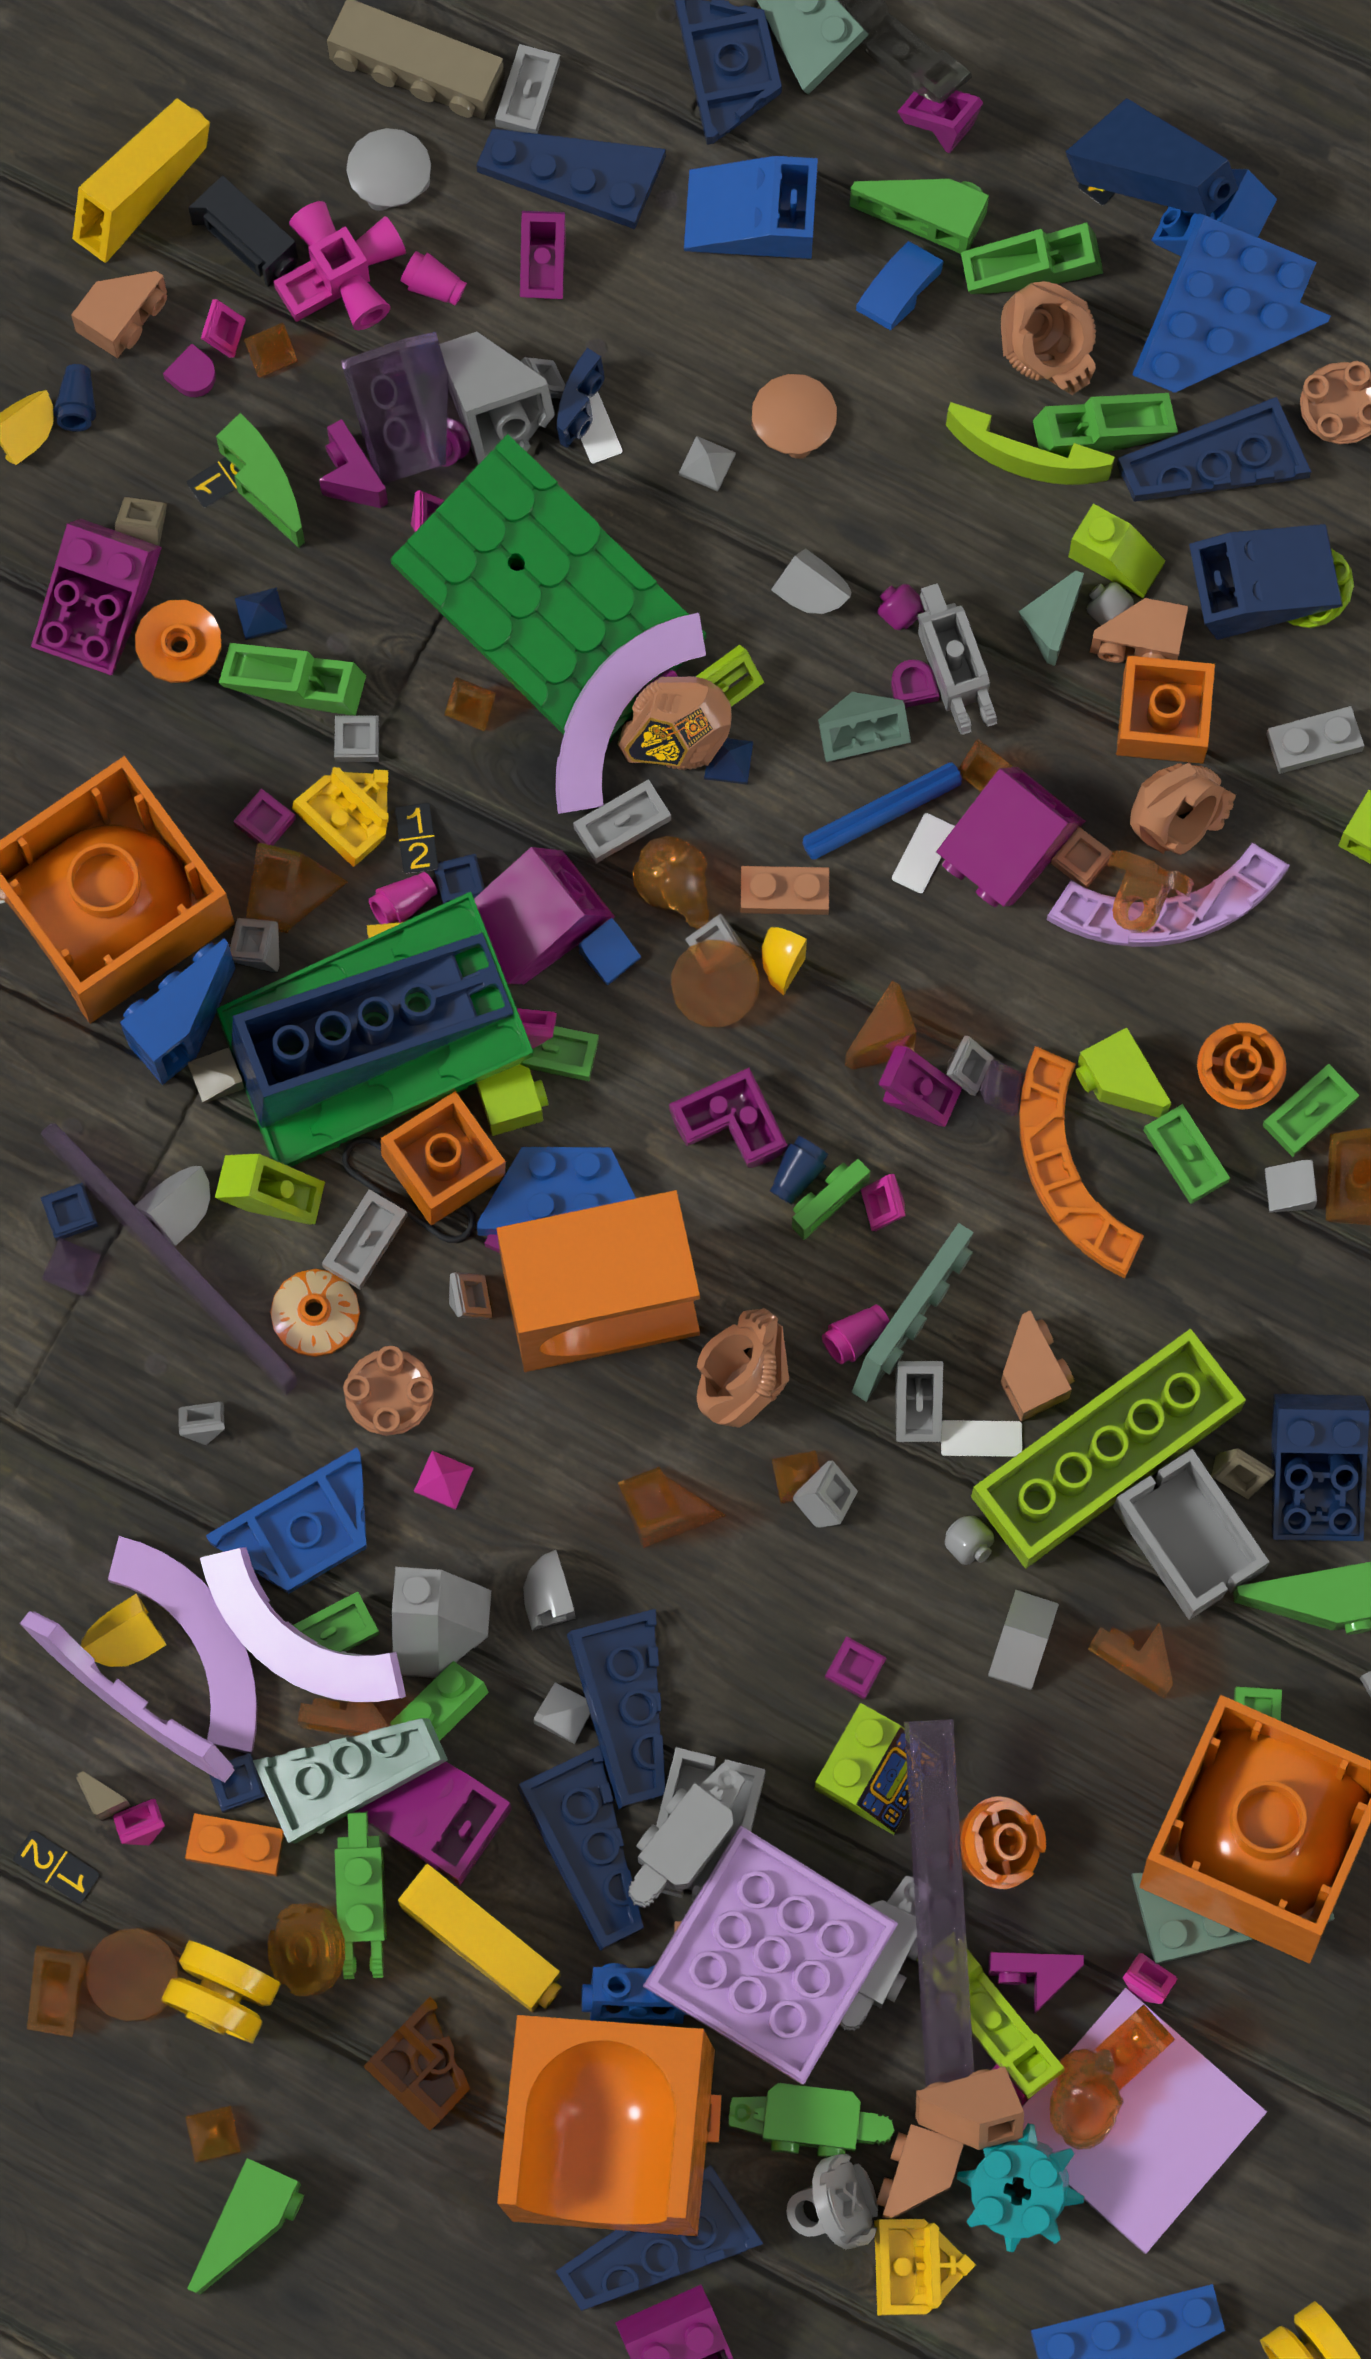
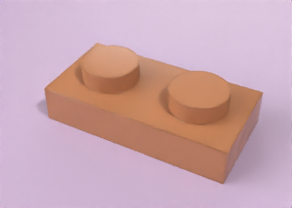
(785, 890)

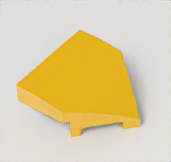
(347, 811)
(914, 2266)

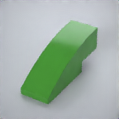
(1032, 258)
(1106, 423)
(261, 477)
(293, 678)

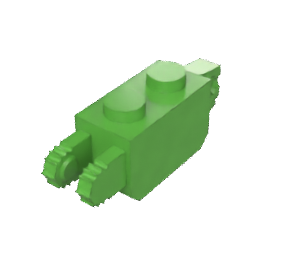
(361, 1893)
(809, 2118)

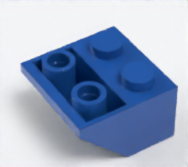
(1243, 210)

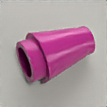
(432, 279)
(402, 899)
(854, 1334)

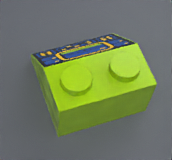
(869, 1770)

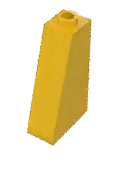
(137, 179)
(480, 1939)

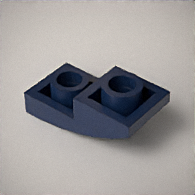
(575, 408)

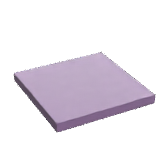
(770, 1955)
(1167, 2138)

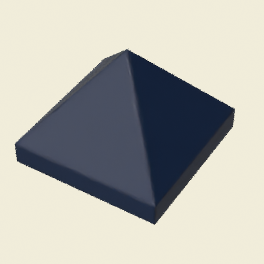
(261, 613)
(731, 762)

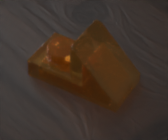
(1147, 1667)
(327, 1717)
(55, 1990)
(1136, 2045)

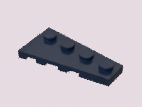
(581, 173)
(1224, 454)
(620, 1685)
(583, 1837)
(638, 2260)

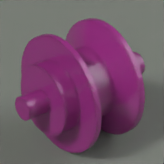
(457, 442)

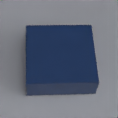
(459, 877)
(69, 1211)
(241, 1787)

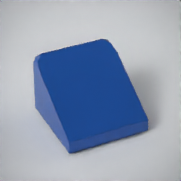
(608, 951)

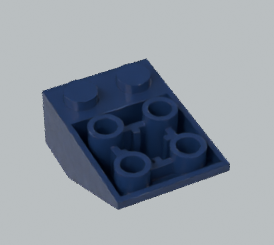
(1264, 577)
(1319, 1467)

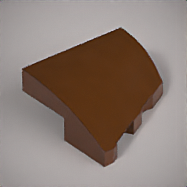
(420, 2067)

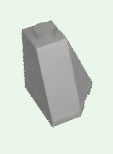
(494, 393)
(436, 1619)

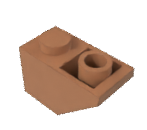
(117, 309)
(1144, 630)
(1032, 1373)
(973, 2109)
(923, 2170)

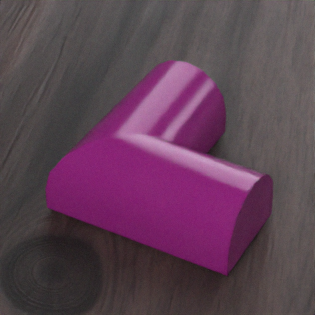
(733, 1105)

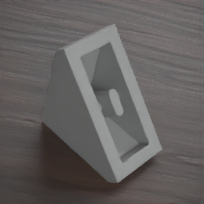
(919, 1401)
(1023, 1640)

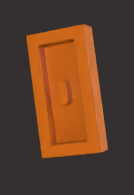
(235, 1844)

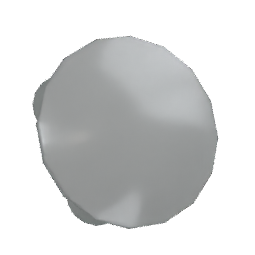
(388, 168)

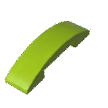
(1081, 466)
(1007, 2035)

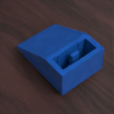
(753, 207)
(175, 1020)

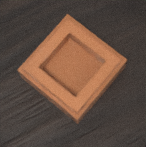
(1081, 858)

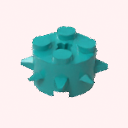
(1042, 2173)

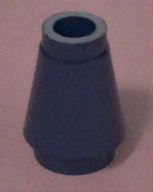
(75, 400)
(798, 1169)

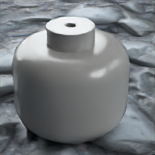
(1108, 602)
(969, 1540)

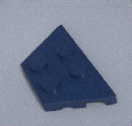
(728, 62)

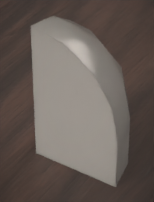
(811, 585)
(178, 1203)
(547, 1593)

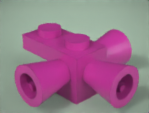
(338, 267)

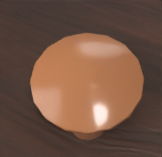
(1338, 402)
(794, 414)
(388, 1391)

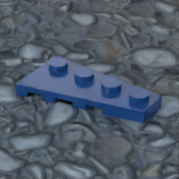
(1138, 2331)

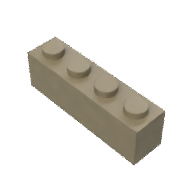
(415, 59)

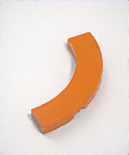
(1054, 1173)

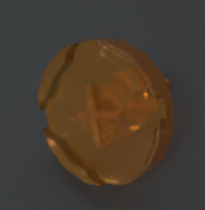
(1144, 881)

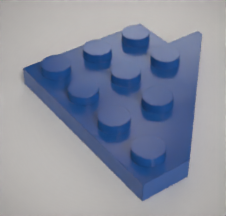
(1225, 306)

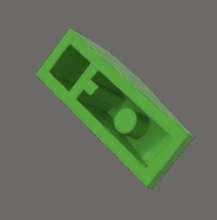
(930, 208)
(1321, 1598)
(251, 2216)

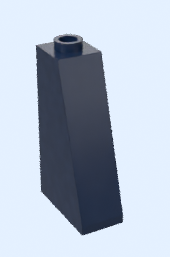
(1151, 161)

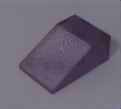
(401, 405)

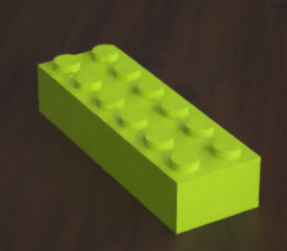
(1107, 1448)

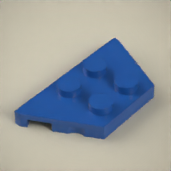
(553, 1183)
(303, 1526)

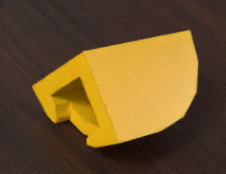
(25, 426)
(782, 956)
(123, 1635)

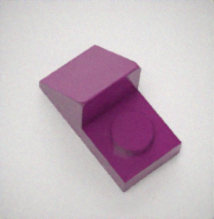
(946, 120)
(542, 254)
(354, 476)
(918, 1087)
(1049, 1972)

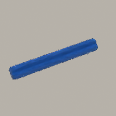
(882, 810)

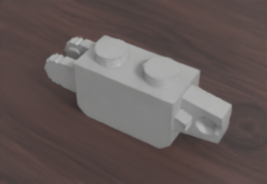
(954, 658)
(688, 1837)
(884, 1977)

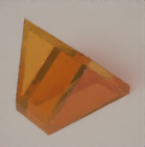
(288, 886)
(886, 1027)
(663, 1507)

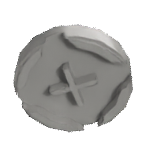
(842, 2201)

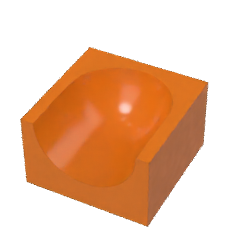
(110, 889)
(600, 1280)
(1262, 1829)
(606, 2125)

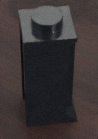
(245, 230)

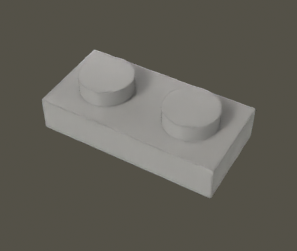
(527, 90)
(1315, 739)
(622, 821)
(364, 1239)

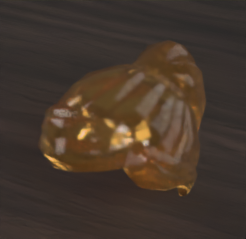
(674, 878)
(1085, 2098)

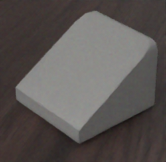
(1291, 1186)
(826, 1496)

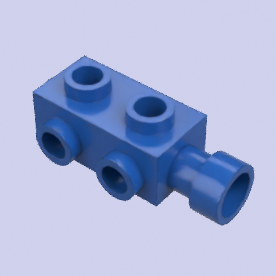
(624, 1988)

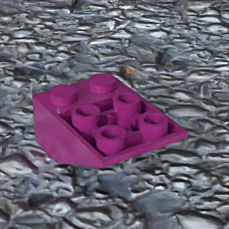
(95, 595)
(441, 1819)
(675, 2330)

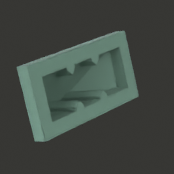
(1051, 614)
(863, 725)

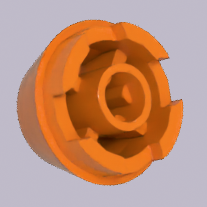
(1241, 1066)
(1001, 1842)

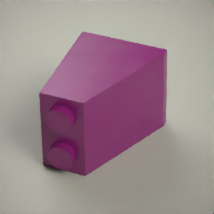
(1008, 836)
(538, 912)

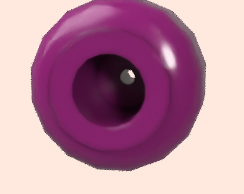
(900, 606)

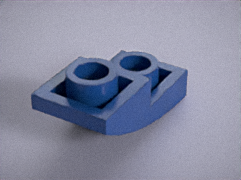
(896, 286)

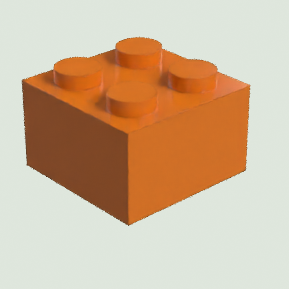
(1165, 709)
(443, 1158)

